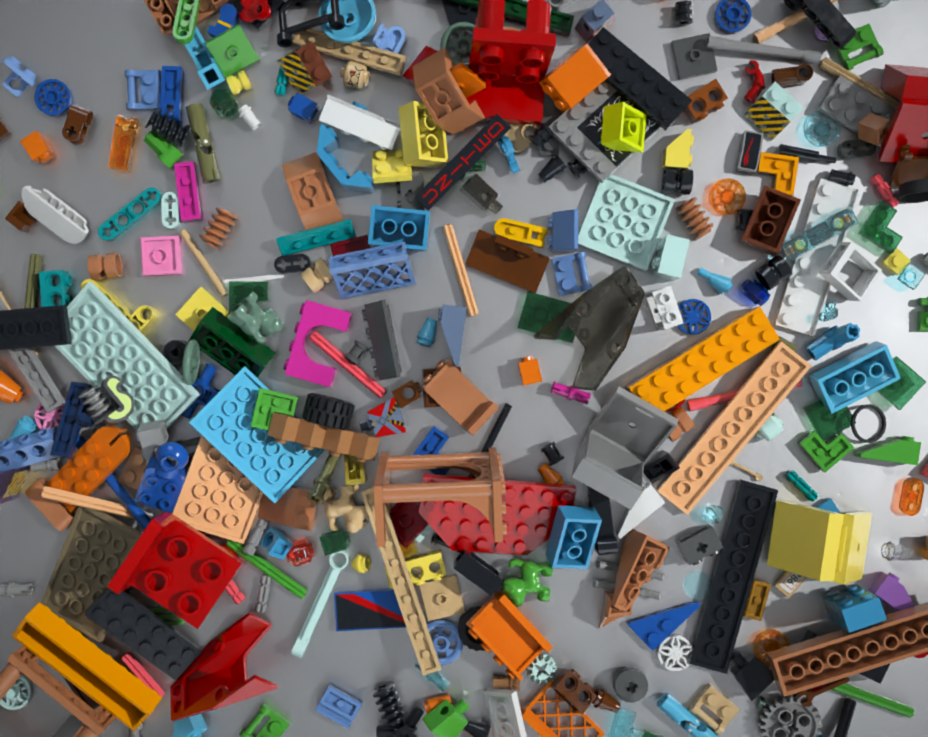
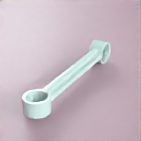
(318, 605)

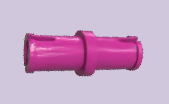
(570, 393)

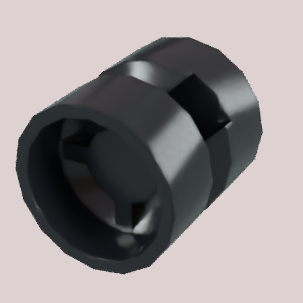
(682, 185)
(773, 272)
(174, 351)

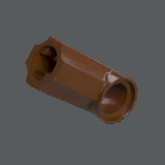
(790, 75)

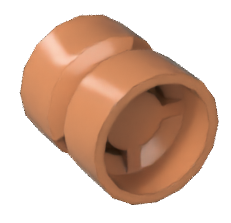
(101, 266)
(684, 424)

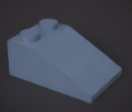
(452, 323)

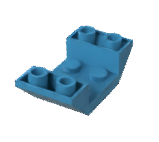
(326, 145)

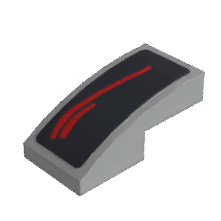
(750, 152)

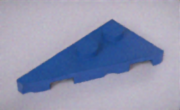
(657, 627)

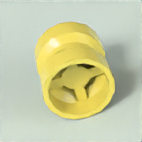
(238, 82)

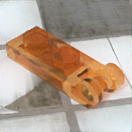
(123, 143)

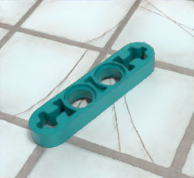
(128, 211)

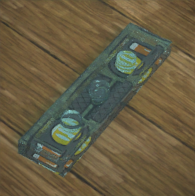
(820, 233)

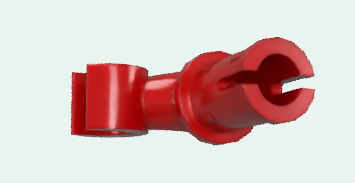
(757, 84)

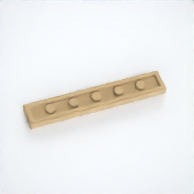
(354, 51)

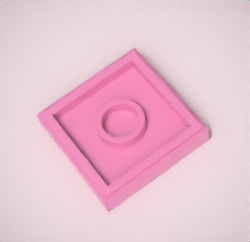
(161, 255)

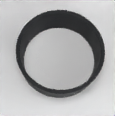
(913, 191)

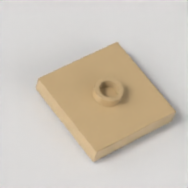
(442, 598)

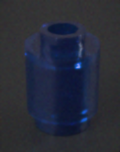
(755, 291)

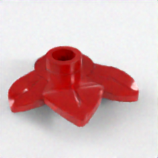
(252, 10)

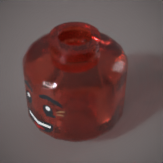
(300, 553)

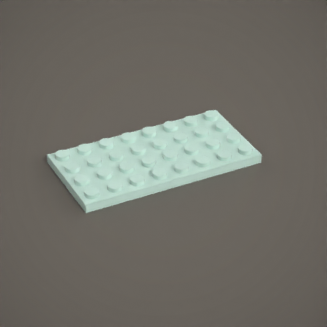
(111, 345)

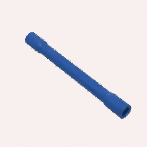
(139, 514)

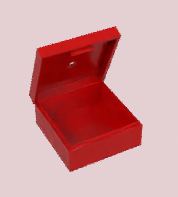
(911, 116)

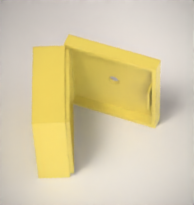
(819, 542)

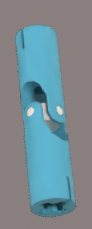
(679, 714)

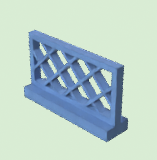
(369, 259)

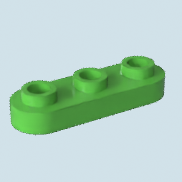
(183, 27)

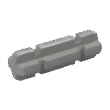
(256, 537)
(263, 593)

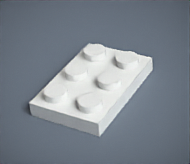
(504, 713)

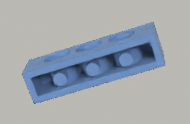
(26, 449)

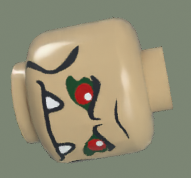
(355, 75)

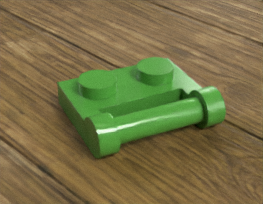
(863, 38)
(273, 728)

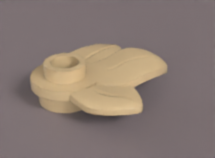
(518, 137)

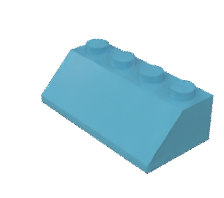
(855, 376)

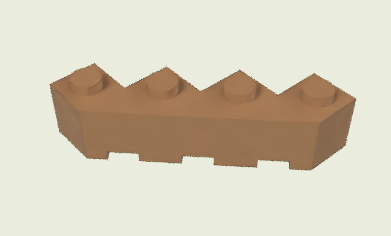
(313, 435)

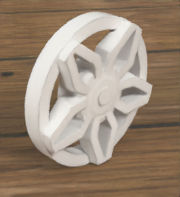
(674, 652)

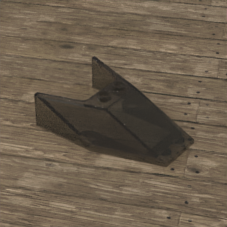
(602, 324)

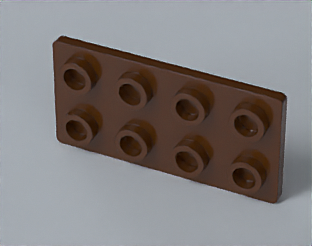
(507, 260)

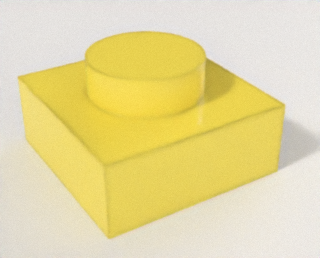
(896, 262)

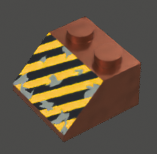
(304, 68)

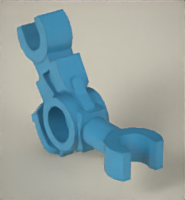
(508, 150)

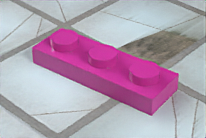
(187, 191)

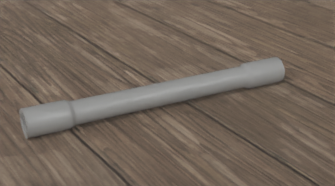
(802, 55)

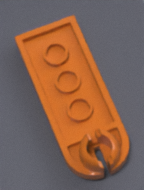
(93, 462)

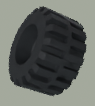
(328, 411)

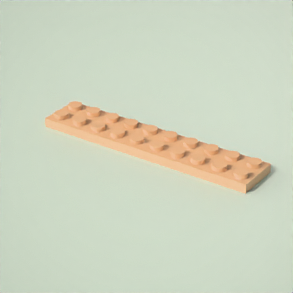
(734, 427)

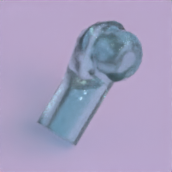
(830, 313)

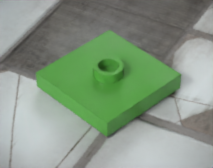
(232, 50)

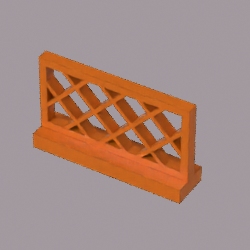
(541, 727)

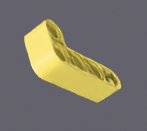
(136, 317)

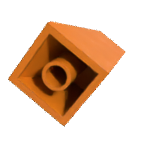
(574, 77)

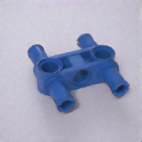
(208, 391)

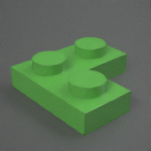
(268, 403)
(826, 454)

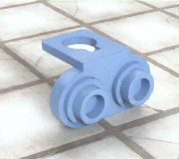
(390, 40)
(26, 75)

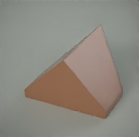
(610, 613)

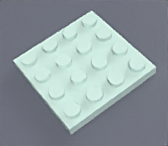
(625, 221)

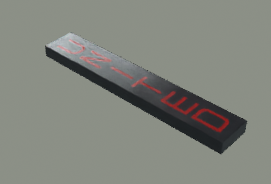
(463, 162)

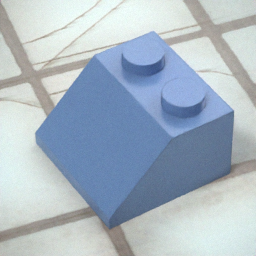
(563, 231)

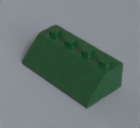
(230, 345)

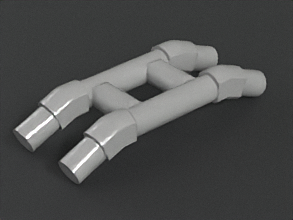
(611, 585)

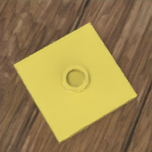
(198, 307)

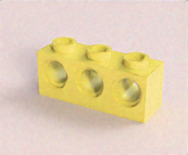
(423, 562)

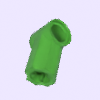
(166, 151)

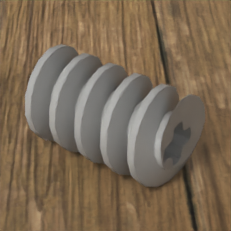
(97, 404)

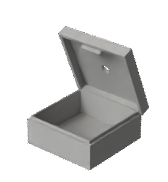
(615, 453)

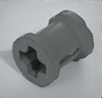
(357, 352)

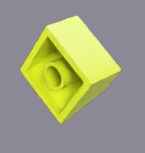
(623, 128)

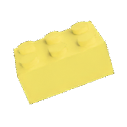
(422, 139)

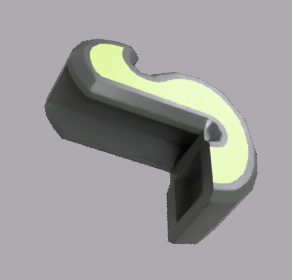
(121, 399)

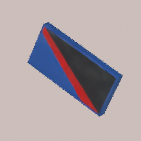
(367, 610)

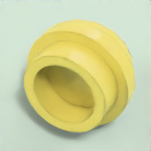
(361, 563)

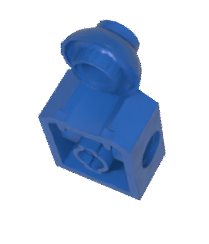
(164, 477)

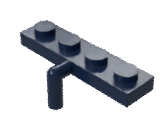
(71, 421)

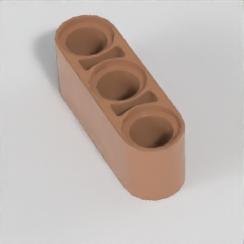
(53, 510)

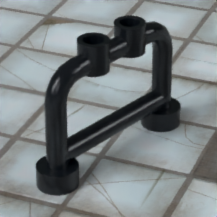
(284, 38)

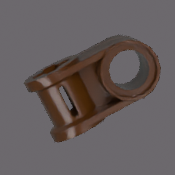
(77, 121)

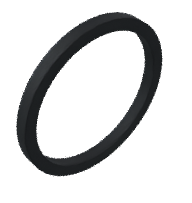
(883, 423)

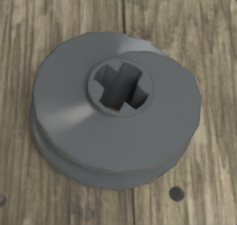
(639, 683)

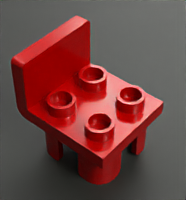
(511, 62)
(178, 568)

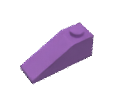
(891, 591)

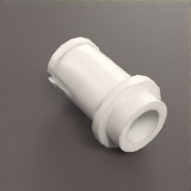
(249, 117)

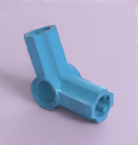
(833, 339)

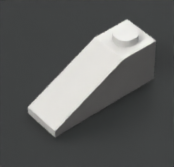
(645, 506)

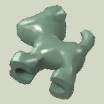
(255, 320)

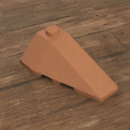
(637, 562)

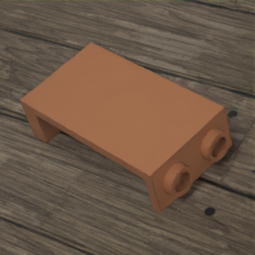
(458, 396)

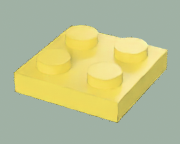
(390, 167)

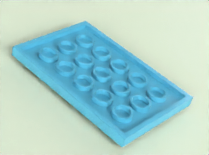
(257, 456)

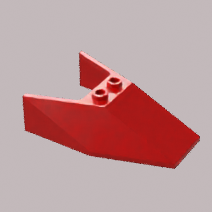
(220, 672)

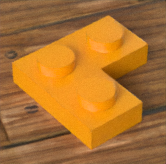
(783, 168)

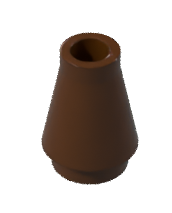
(605, 701)

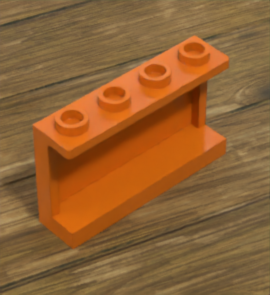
(507, 635)

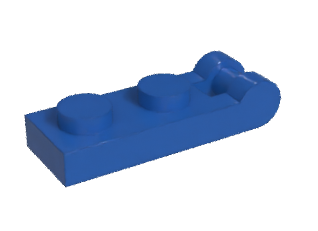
(171, 91)

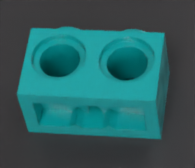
(50, 291)

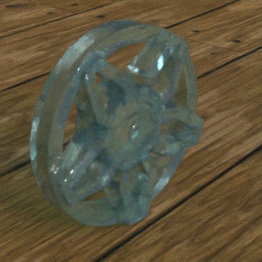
(821, 129)

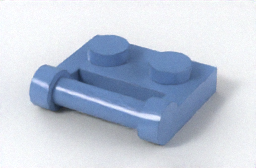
(149, 87)
(565, 274)

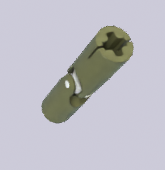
(200, 133)

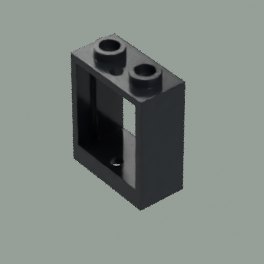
(479, 572)

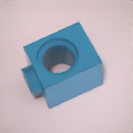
(276, 543)

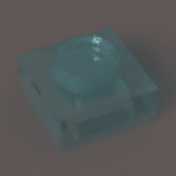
(911, 276)

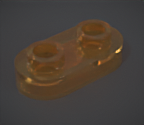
(910, 496)

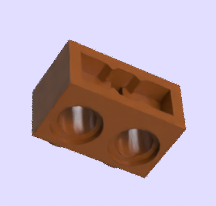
(702, 98)

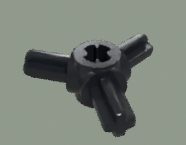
(408, 724)

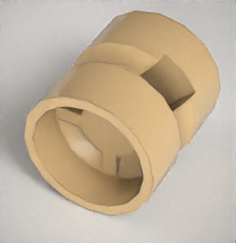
(317, 276)

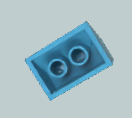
(398, 225)

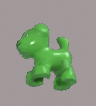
(517, 588)

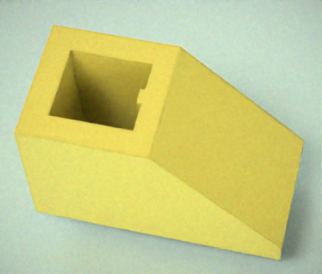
(677, 153)

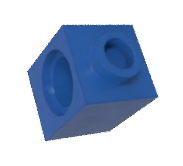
(303, 107)

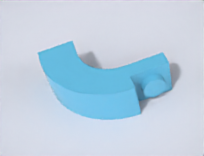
(207, 66)

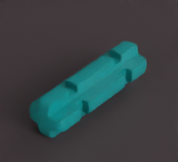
(282, 81)
(802, 486)

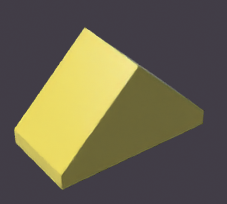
(354, 471)

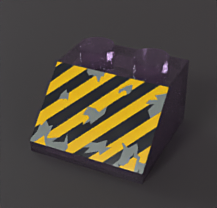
(12, 482)

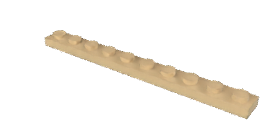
(404, 591)

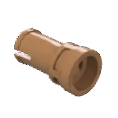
(506, 682)

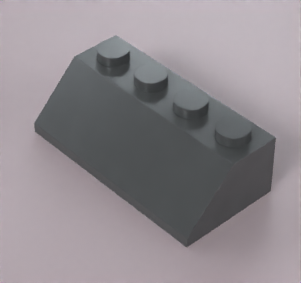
(383, 340)

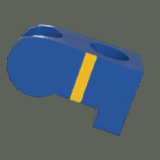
(227, 19)

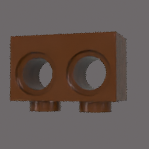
(570, 694)

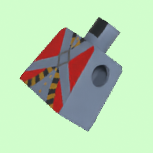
(595, 18)
(385, 419)

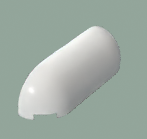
(55, 214)

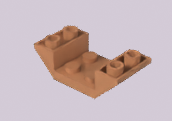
(165, 12)
(443, 95)
(311, 192)

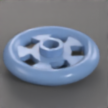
(451, 654)

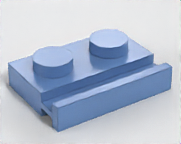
(338, 706)

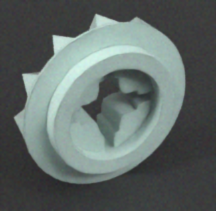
(540, 660)

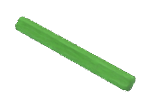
(268, 569)
(875, 700)

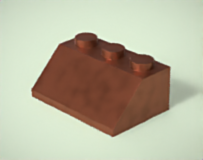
(770, 220)

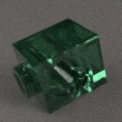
(335, 541)

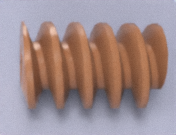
(695, 218)
(218, 227)

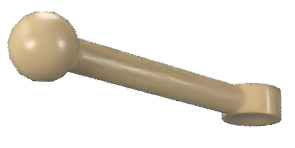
(758, 477)

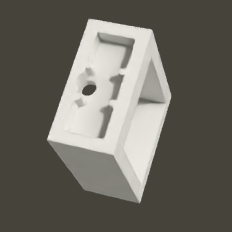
(837, 260)
(667, 307)

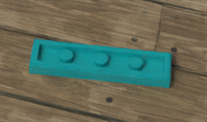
(316, 237)

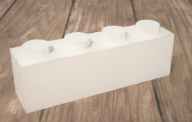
(359, 122)

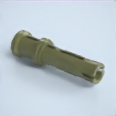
(322, 482)

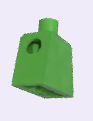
(447, 719)

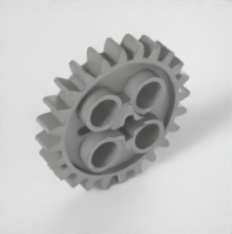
(773, 721)

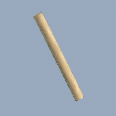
(203, 262)

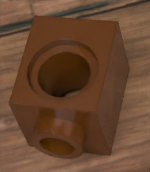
(401, 399)

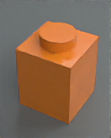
(38, 147)
(529, 370)

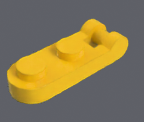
(520, 232)

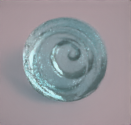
(713, 514)

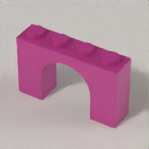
(299, 363)

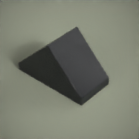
(660, 467)

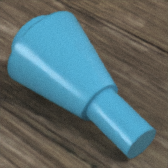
(719, 282)

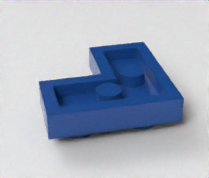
(431, 445)

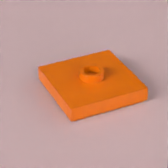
(467, 80)

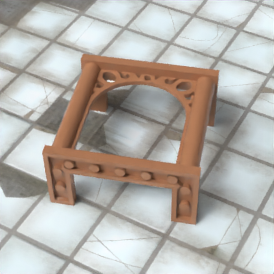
(482, 493)
(25, 662)

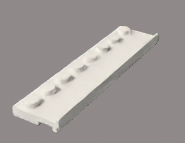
(806, 288)

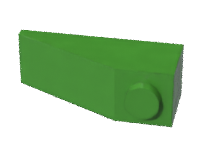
(893, 450)

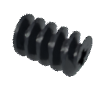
(168, 126)
(390, 703)

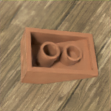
(291, 509)

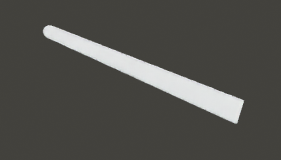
(253, 279)

